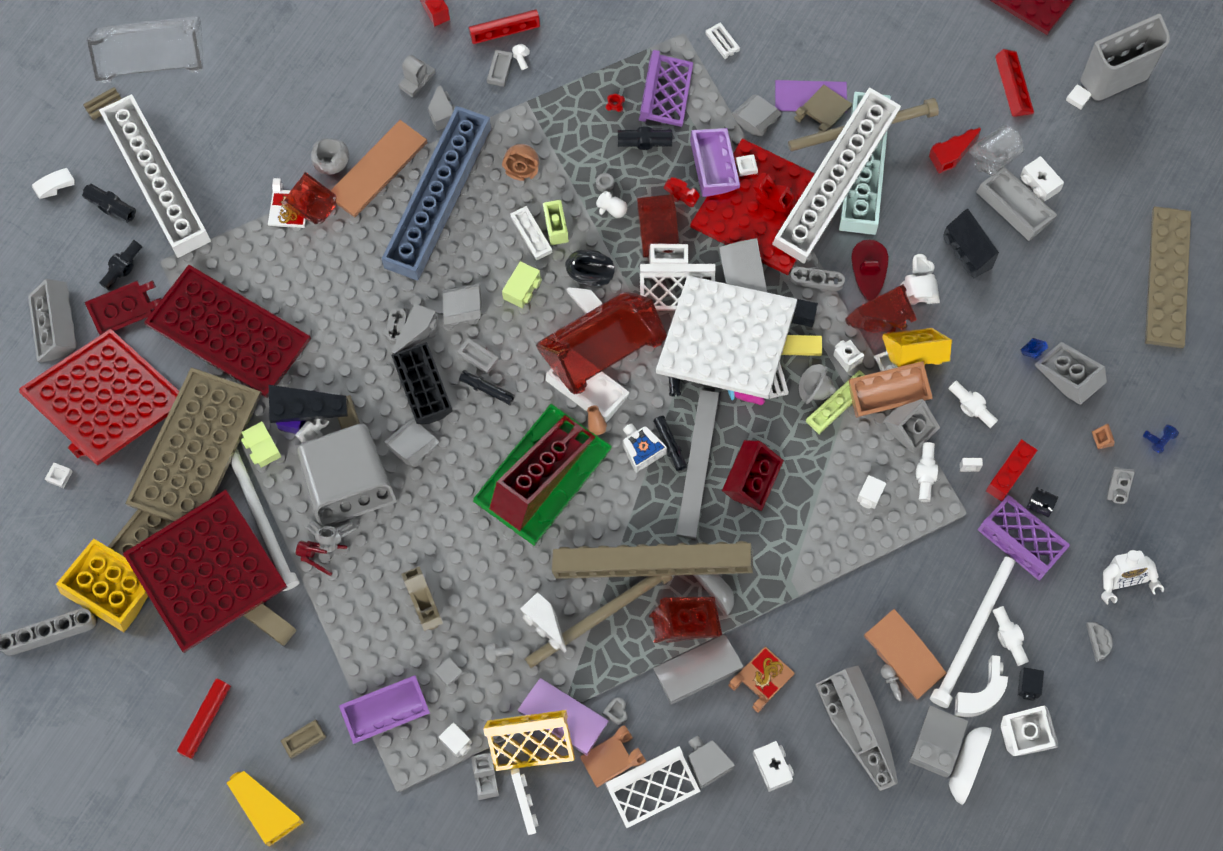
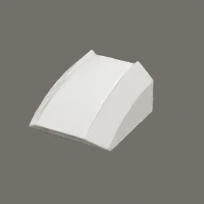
(1029, 731)

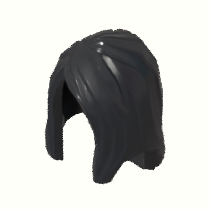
(590, 267)

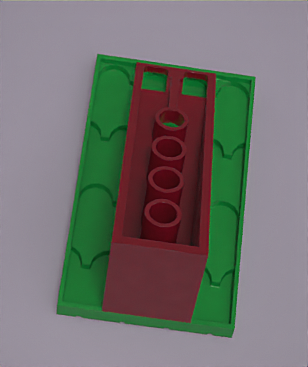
(542, 474)

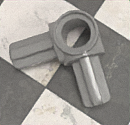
(328, 536)

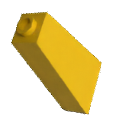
(263, 809)

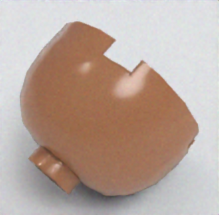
(521, 162)

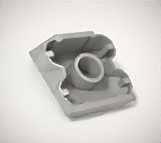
(756, 115)
(462, 305)
(411, 443)

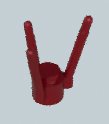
(308, 549)

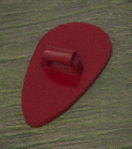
(870, 267)

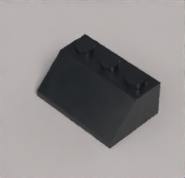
(971, 244)

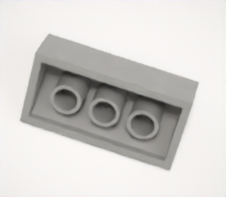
(52, 320)

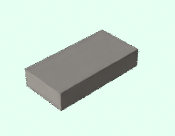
(499, 68)
(477, 356)

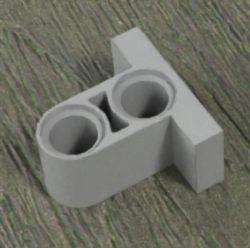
(416, 75)

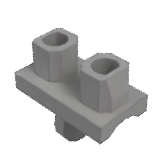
(1120, 485)

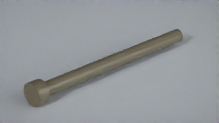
(928, 108)
(597, 617)

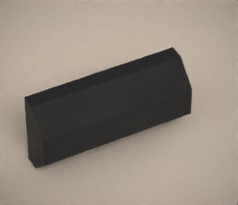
(422, 384)

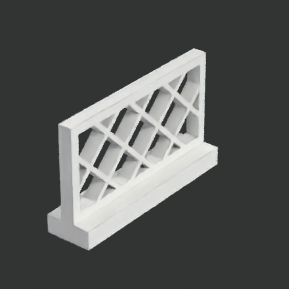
(672, 271)
(644, 770)

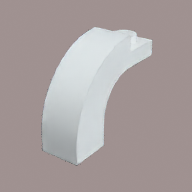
(978, 703)

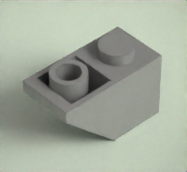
(440, 108)

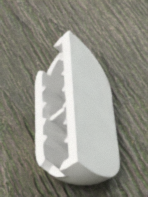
(968, 763)

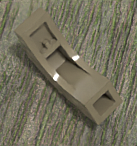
(422, 599)

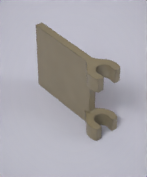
(824, 107)

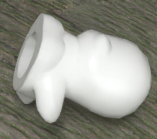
(613, 205)

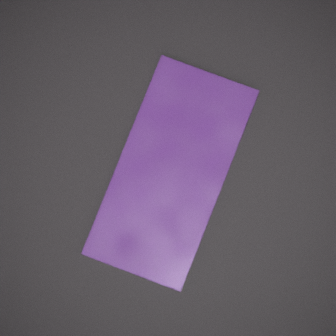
(794, 94)

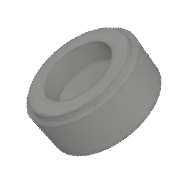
(604, 182)

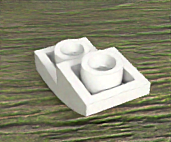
(50, 183)

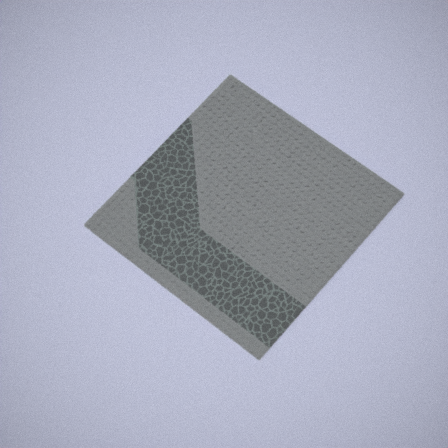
(476, 567)

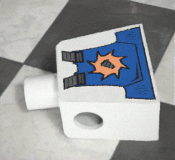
(642, 447)

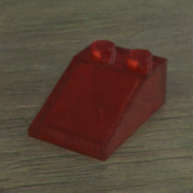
(657, 221)

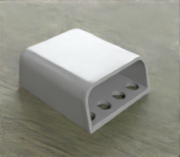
(1125, 69)
(343, 470)

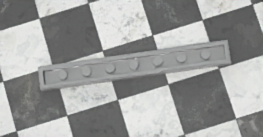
(697, 464)

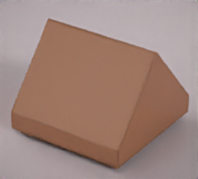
(1103, 437)

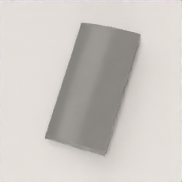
(1016, 203)
(743, 265)
(698, 669)

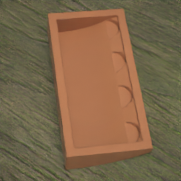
(889, 389)

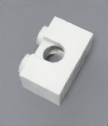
(678, 256)

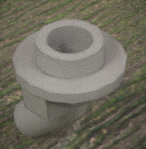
(494, 652)

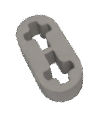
(392, 325)

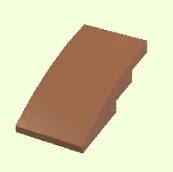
(905, 653)

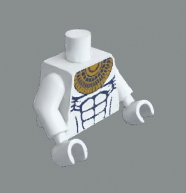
(1129, 570)

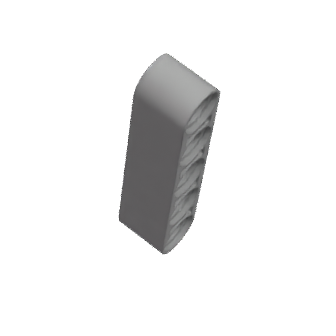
(56, 632)

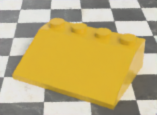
(104, 585)

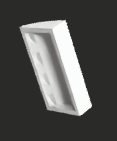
(600, 391)

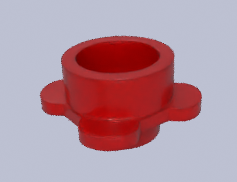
(615, 98)

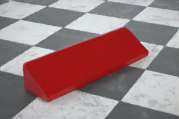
(1014, 83)

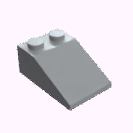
(1072, 372)
(938, 742)

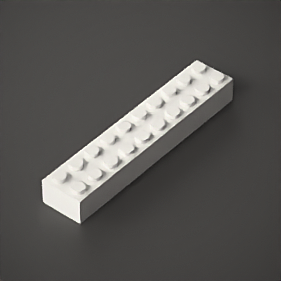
(836, 175)
(155, 176)

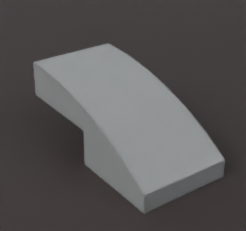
(485, 776)

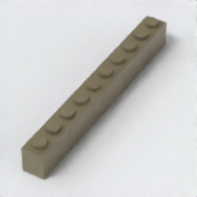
(653, 560)

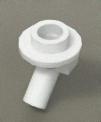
(519, 52)

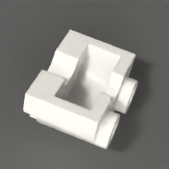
(921, 289)

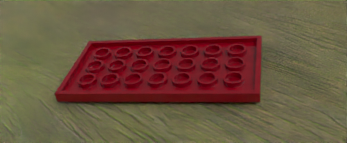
(227, 330)

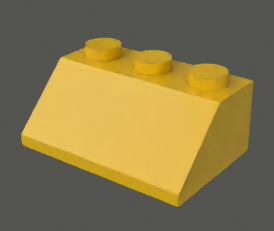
(917, 346)

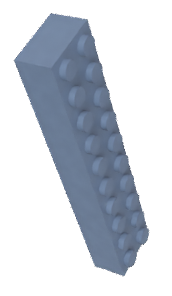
(436, 193)

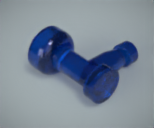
(1158, 444)

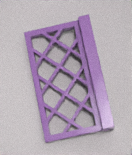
(652, 82)
(1027, 559)

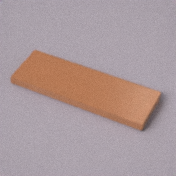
(378, 168)

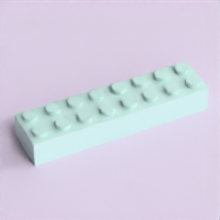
(862, 204)

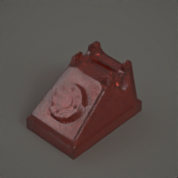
(884, 312)
(685, 619)

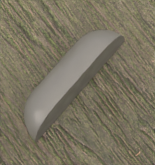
(717, 588)

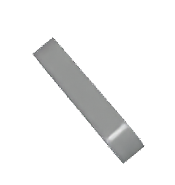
(823, 273)

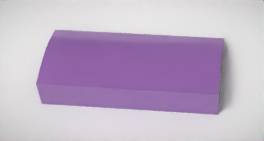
(714, 161)
(384, 709)

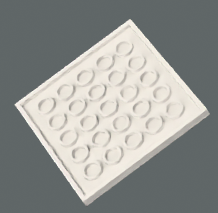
(727, 336)

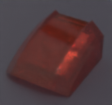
(310, 199)

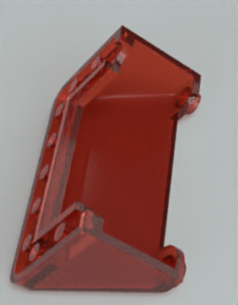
(602, 339)

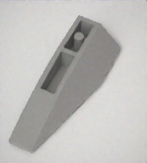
(859, 723)

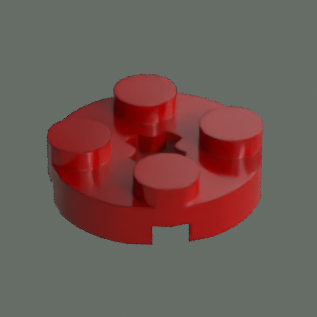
(681, 192)

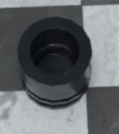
(1038, 502)

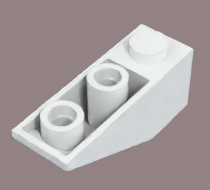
(543, 617)

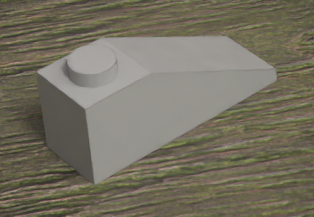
(416, 329)

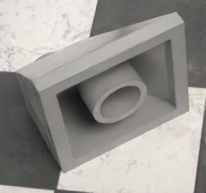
(912, 424)

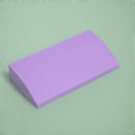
(583, 723)

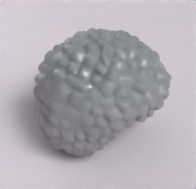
(329, 156)

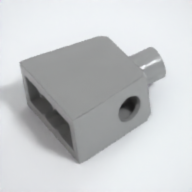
(708, 761)

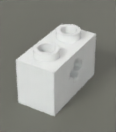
(1041, 179)
(772, 777)

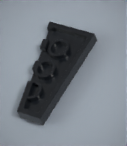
(298, 404)

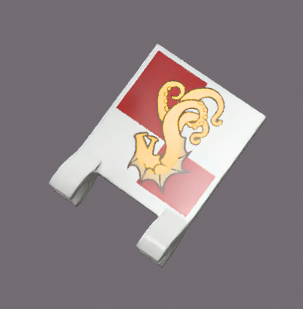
(279, 213)

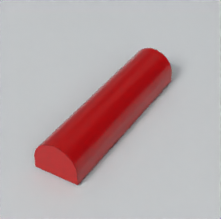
(504, 26)
(203, 718)

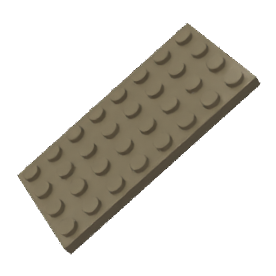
(193, 446)

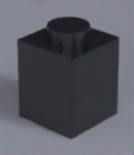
(805, 313)
(1030, 683)

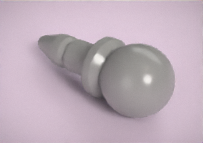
(890, 675)

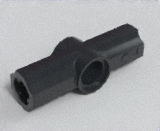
(644, 138)
(109, 203)

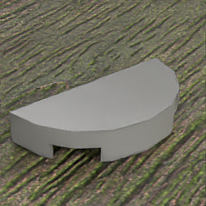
(1100, 640)

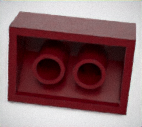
(753, 474)

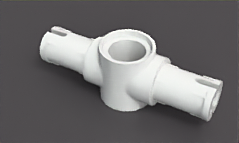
(973, 404)
(926, 472)
(1010, 636)

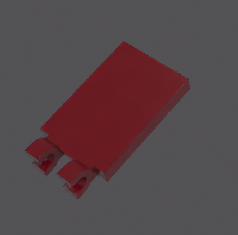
(121, 306)

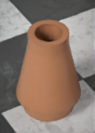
(596, 422)

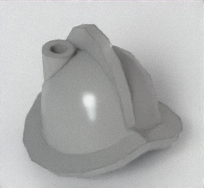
(815, 384)

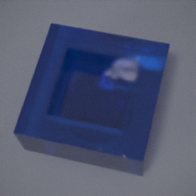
(1034, 348)

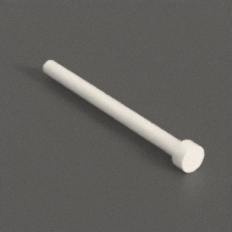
(262, 522)
(942, 695)

